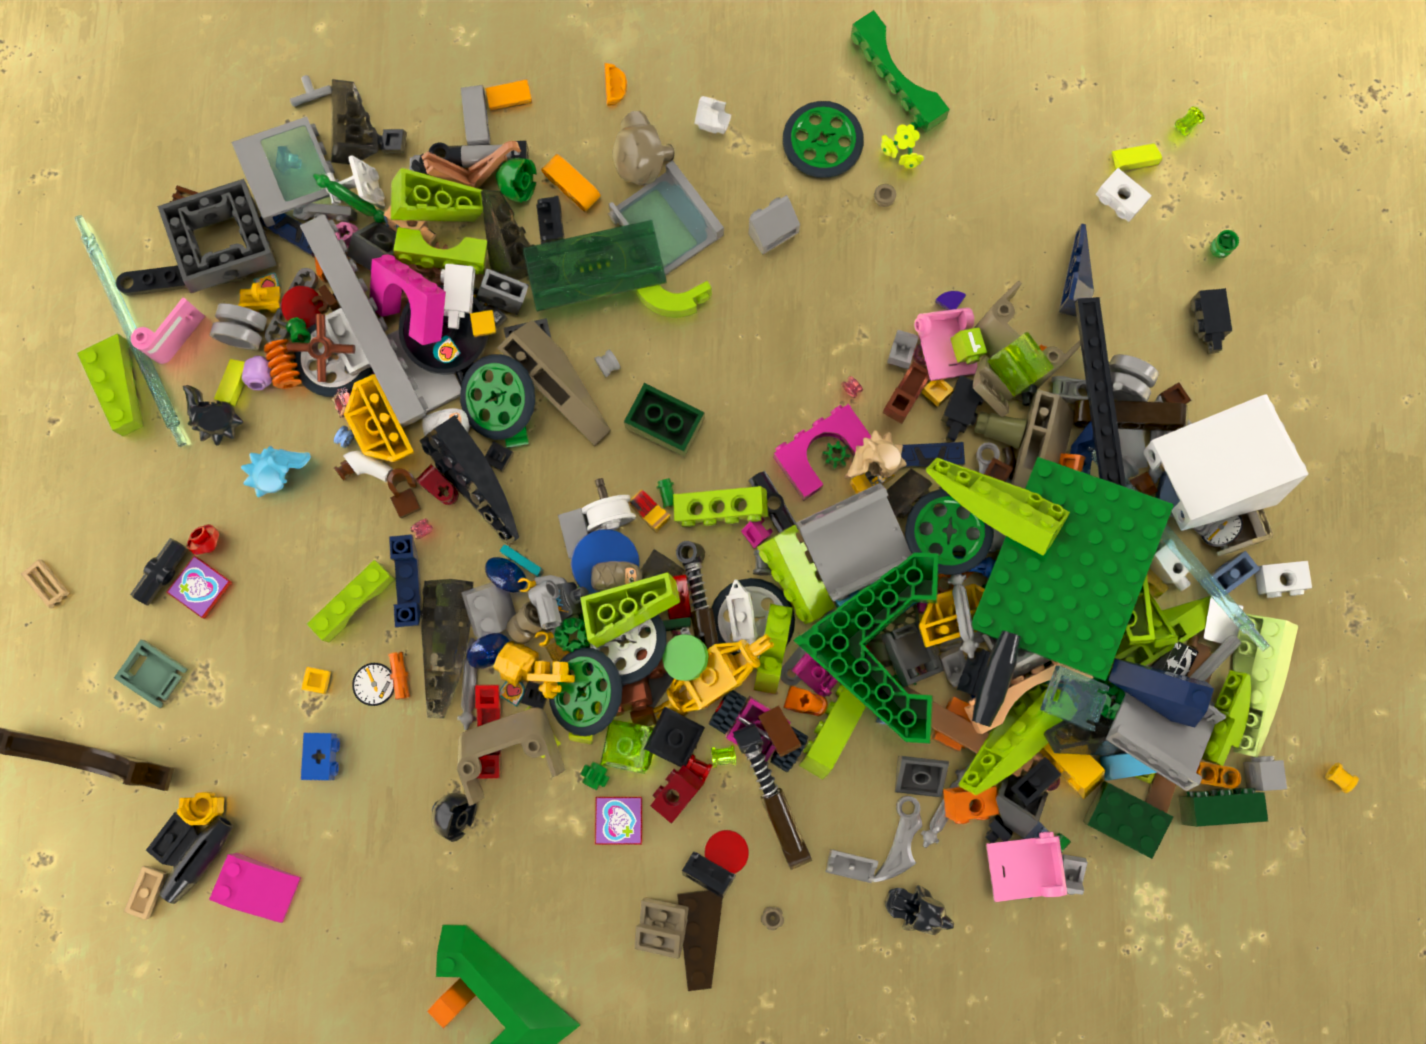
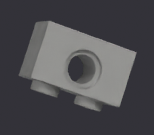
(1265, 773)

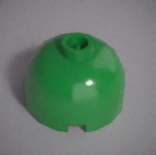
(516, 179)

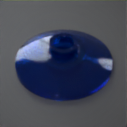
(505, 574)
(485, 650)

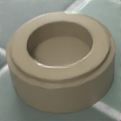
(885, 195)

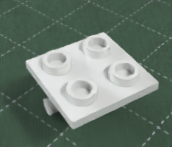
(365, 180)

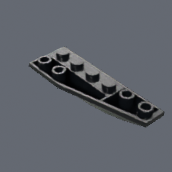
(471, 475)

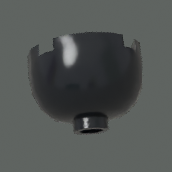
(452, 815)

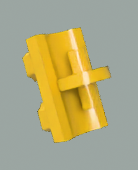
(260, 298)
(559, 674)

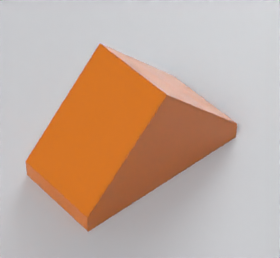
(451, 1003)

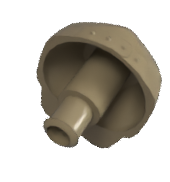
(639, 151)

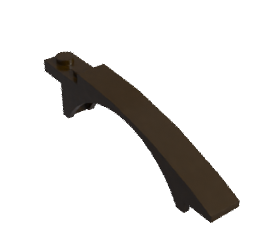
(113, 765)

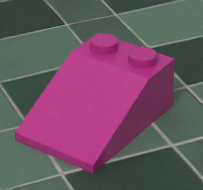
(254, 887)

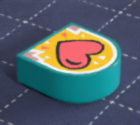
(269, 280)
(445, 350)
(512, 693)

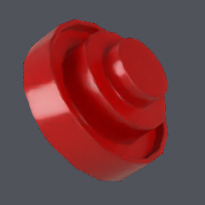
(203, 539)

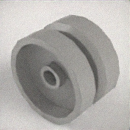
(238, 326)
(1135, 375)

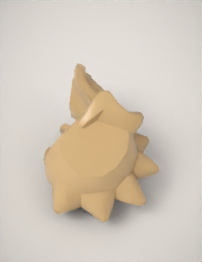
(877, 456)

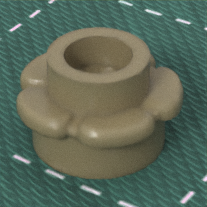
(772, 924)

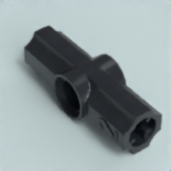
(780, 517)
(159, 572)

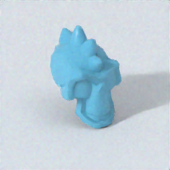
(270, 467)

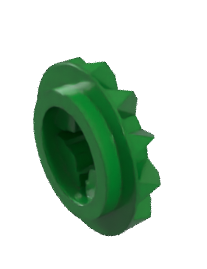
(570, 626)
(1107, 711)

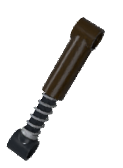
(702, 616)
(773, 798)

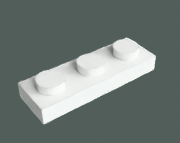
(343, 334)

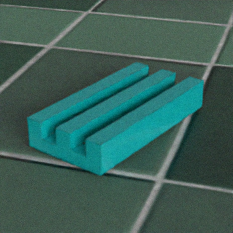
(521, 561)

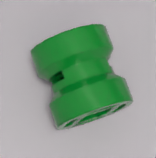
(1227, 239)

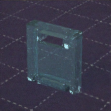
(1077, 700)

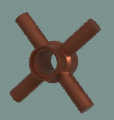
(312, 347)

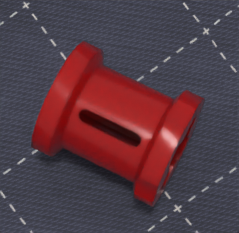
(699, 768)

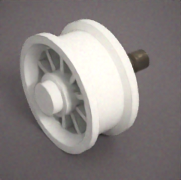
(608, 511)

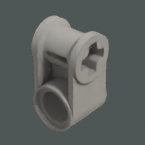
(1069, 388)

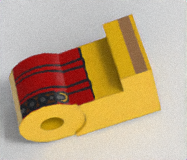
(649, 511)

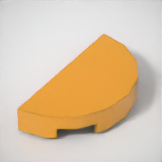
(615, 84)

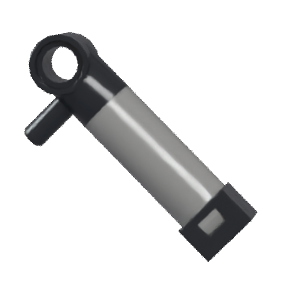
(468, 155)

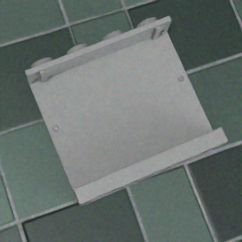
(854, 541)
(1162, 744)

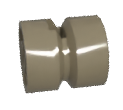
(524, 624)

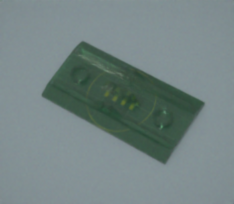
(594, 265)

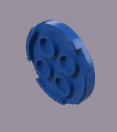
(600, 547)

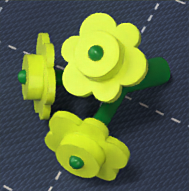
(904, 138)

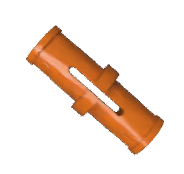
(399, 675)

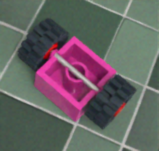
(735, 714)

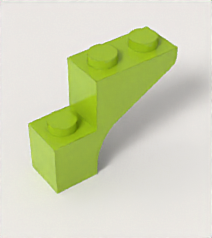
(771, 660)

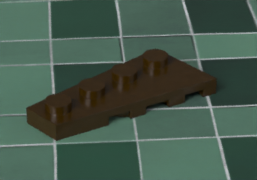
(700, 937)

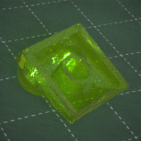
(625, 747)

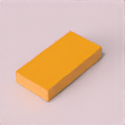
(508, 95)

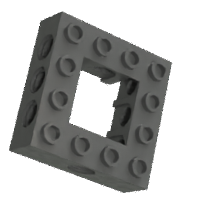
(207, 208)

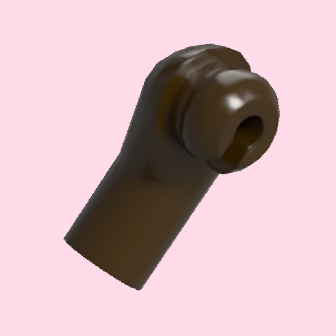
(1009, 457)

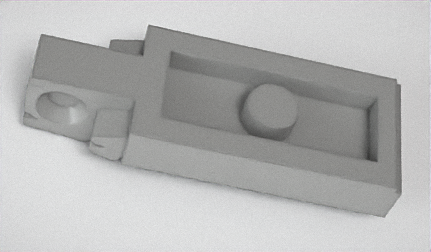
(337, 212)

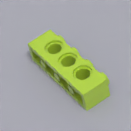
(687, 502)

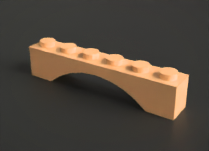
(1016, 689)

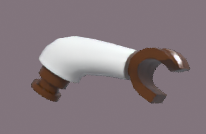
(360, 463)

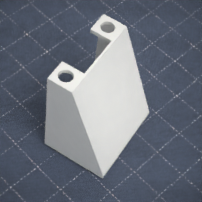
(1228, 463)

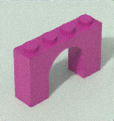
(425, 297)
(792, 457)

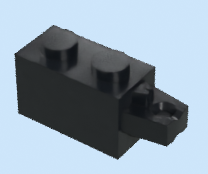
(1212, 317)
(961, 408)

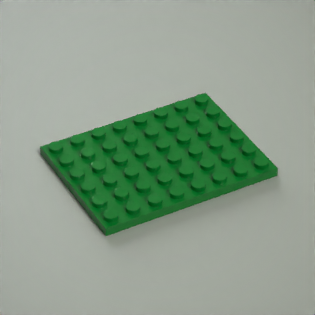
(1087, 583)

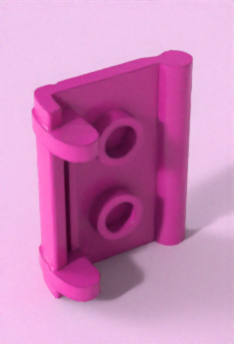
(814, 675)

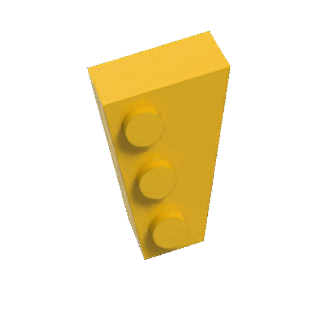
(1079, 770)

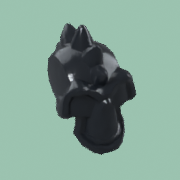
(210, 419)
(918, 910)

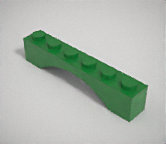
(923, 104)

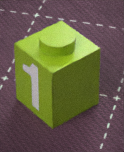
(968, 346)

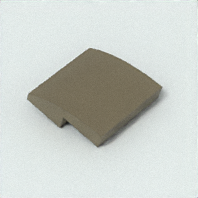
(991, 387)
(661, 928)

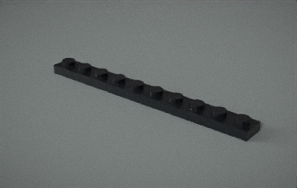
(1100, 390)

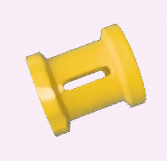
(1342, 777)

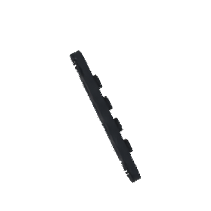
(155, 280)

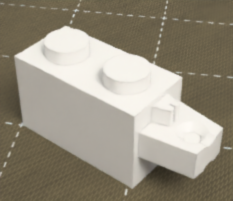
(459, 290)

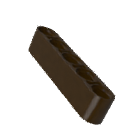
(1139, 415)

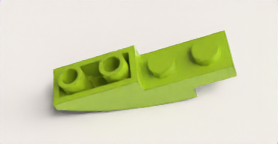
(1235, 704)

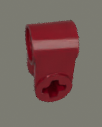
(436, 484)

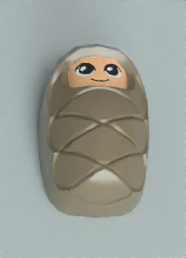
(614, 574)

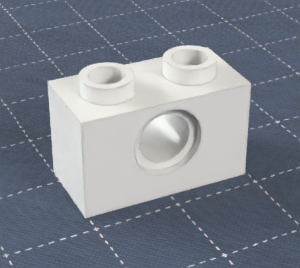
(1122, 184)
(1296, 574)

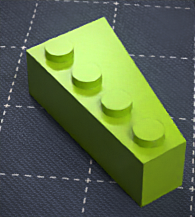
(433, 199)
(113, 382)
(796, 575)
(627, 606)
(1140, 625)
(832, 733)

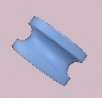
(343, 436)

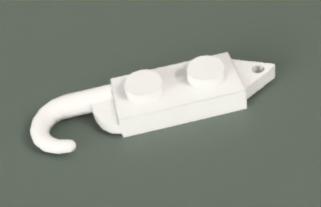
(741, 614)

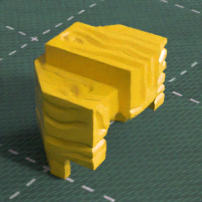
(515, 662)
(201, 808)

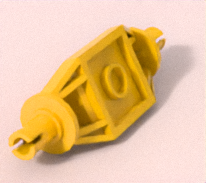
(719, 678)

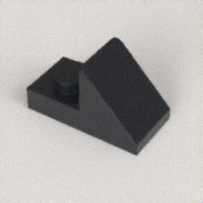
(1036, 782)

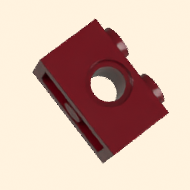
(668, 803)

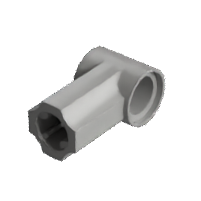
(544, 599)

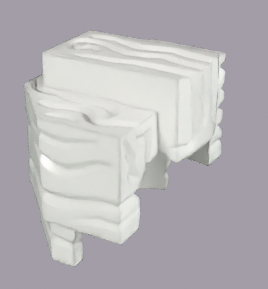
(712, 115)

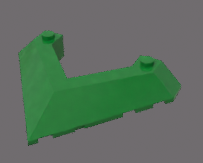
(841, 639)
(502, 988)

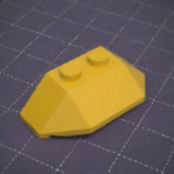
(375, 422)
(940, 619)

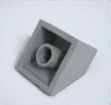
(488, 609)

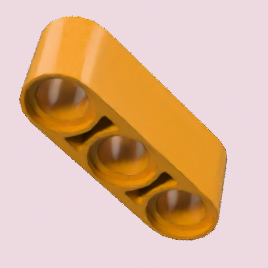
(571, 182)
(1216, 773)

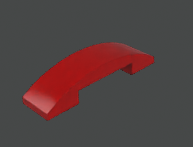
(488, 710)

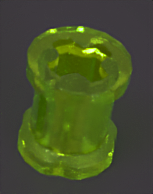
(1189, 121)
(723, 756)

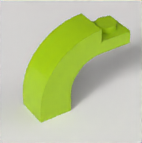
(674, 304)

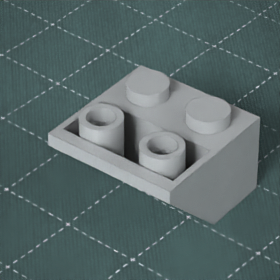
(773, 224)

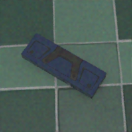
(289, 230)
(924, 454)

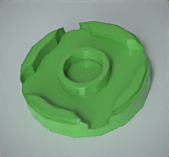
(685, 657)

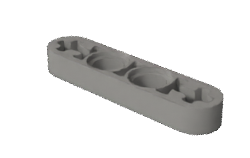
(298, 280)

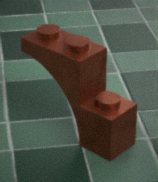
(906, 393)
(638, 694)

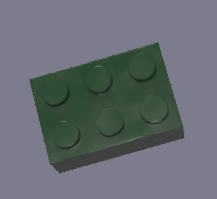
(664, 419)
(1223, 807)
(1128, 819)

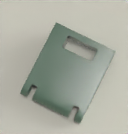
(156, 675)

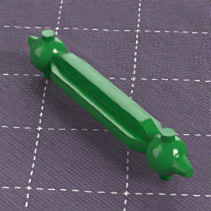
(349, 197)

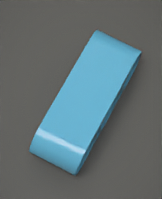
(1123, 766)

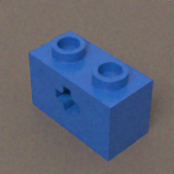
(315, 768)

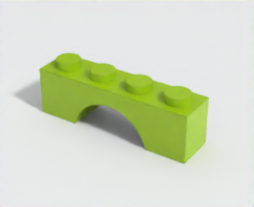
(412, 249)
(337, 612)

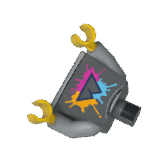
(568, 601)

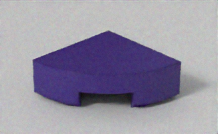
(950, 299)

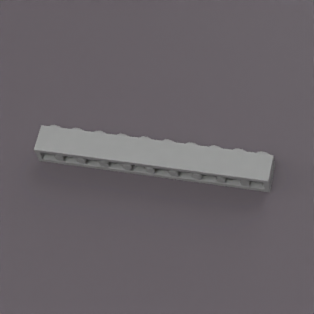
(364, 321)

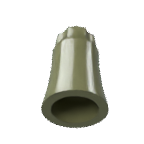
(1004, 429)

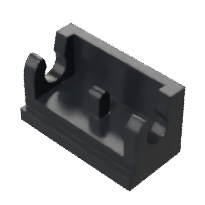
(550, 219)
(708, 874)

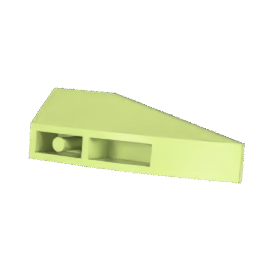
(1267, 675)

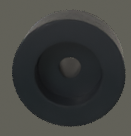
(1027, 395)

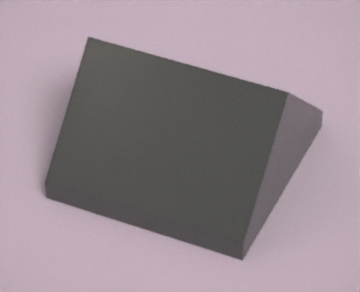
(920, 776)

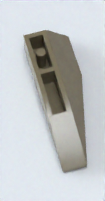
(555, 378)
(1044, 434)

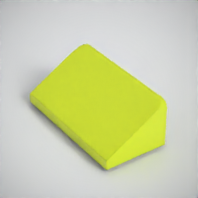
(1136, 157)
(231, 383)

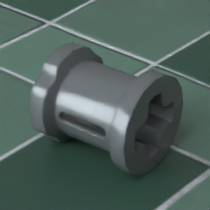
(761, 567)

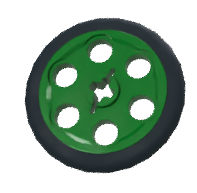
(827, 112)
(521, 384)
(947, 564)
(610, 698)

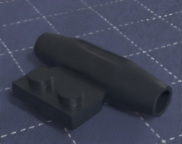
(989, 676)
(187, 852)

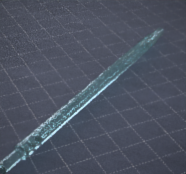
(128, 326)
(1207, 581)

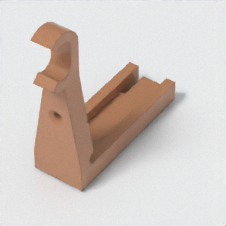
(476, 174)

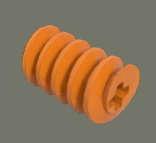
(280, 364)

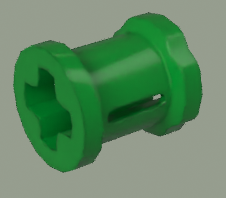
(298, 331)

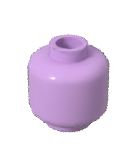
(256, 373)

